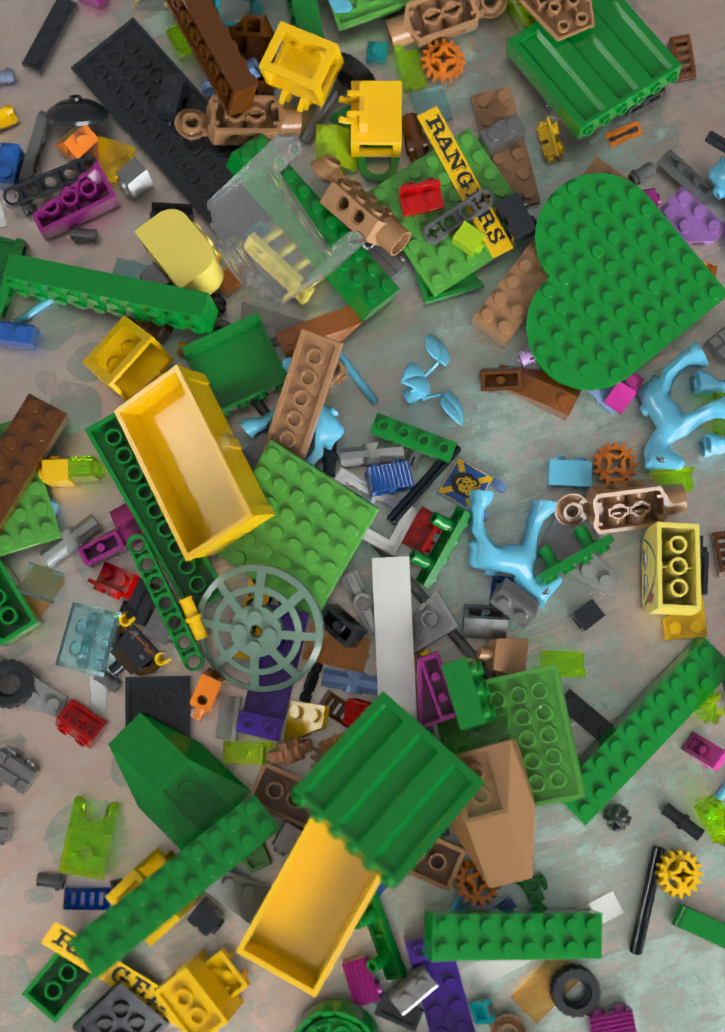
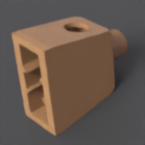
(504, 656)

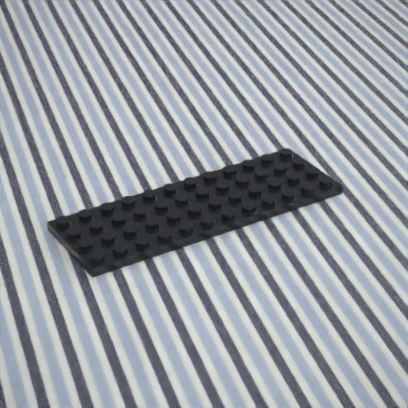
(126, 80)

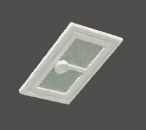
(381, 531)

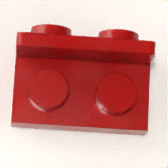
(420, 197)
(421, 532)
(116, 581)
(80, 723)

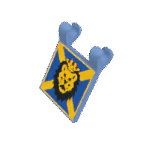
(464, 478)

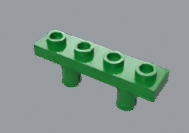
(413, 438)
(440, 553)
(566, 566)
(388, 955)

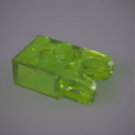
(89, 834)

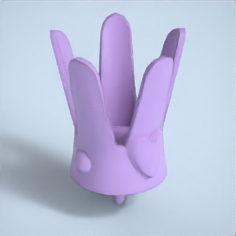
(525, 357)

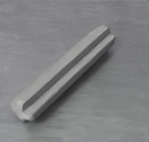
(318, 116)

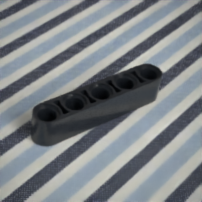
(42, 188)

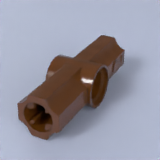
(415, 141)

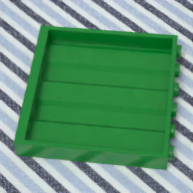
(596, 70)
(387, 790)

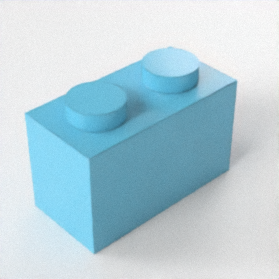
(569, 473)

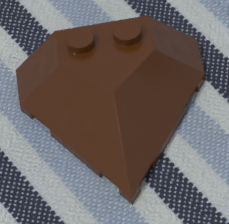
(253, 38)

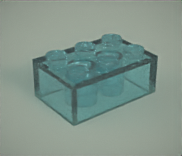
(87, 639)

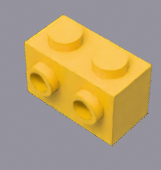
(55, 472)

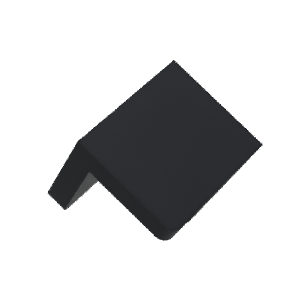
(587, 615)

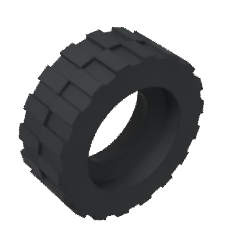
(353, 71)
(26, 683)
(590, 999)

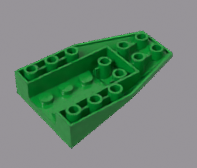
(174, 779)

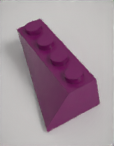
(76, 204)

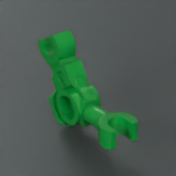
(533, 890)

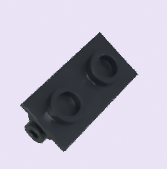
(158, 207)

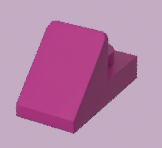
(624, 393)
(126, 523)
(704, 751)

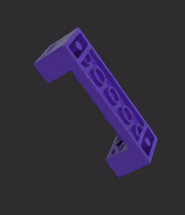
(266, 711)
(446, 1005)

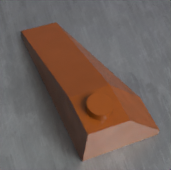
(334, 325)
(546, 393)

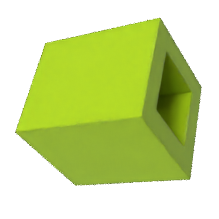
(469, 239)

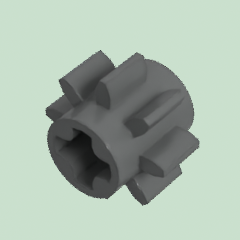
(617, 817)

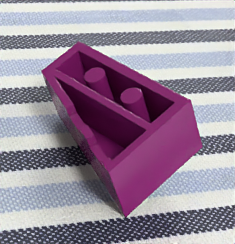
(432, 691)

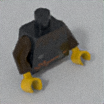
(134, 650)

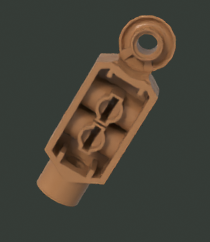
(438, 19)
(264, 118)
(358, 208)
(623, 505)

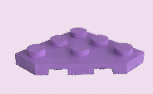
(692, 218)

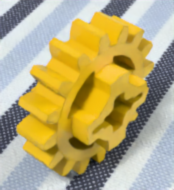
(675, 864)

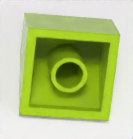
(336, 141)

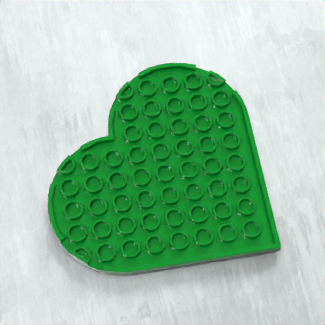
(614, 283)

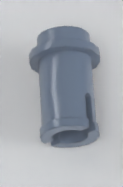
(7, 75)

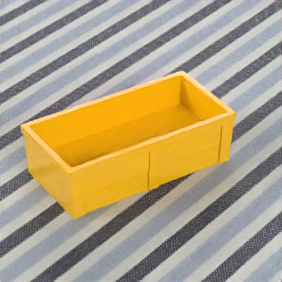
(193, 462)
(310, 910)

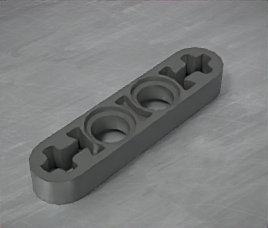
(35, 148)
(457, 215)

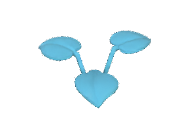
(419, 385)

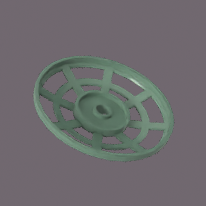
(267, 620)

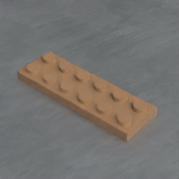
(514, 161)
(304, 392)

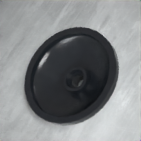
(76, 112)

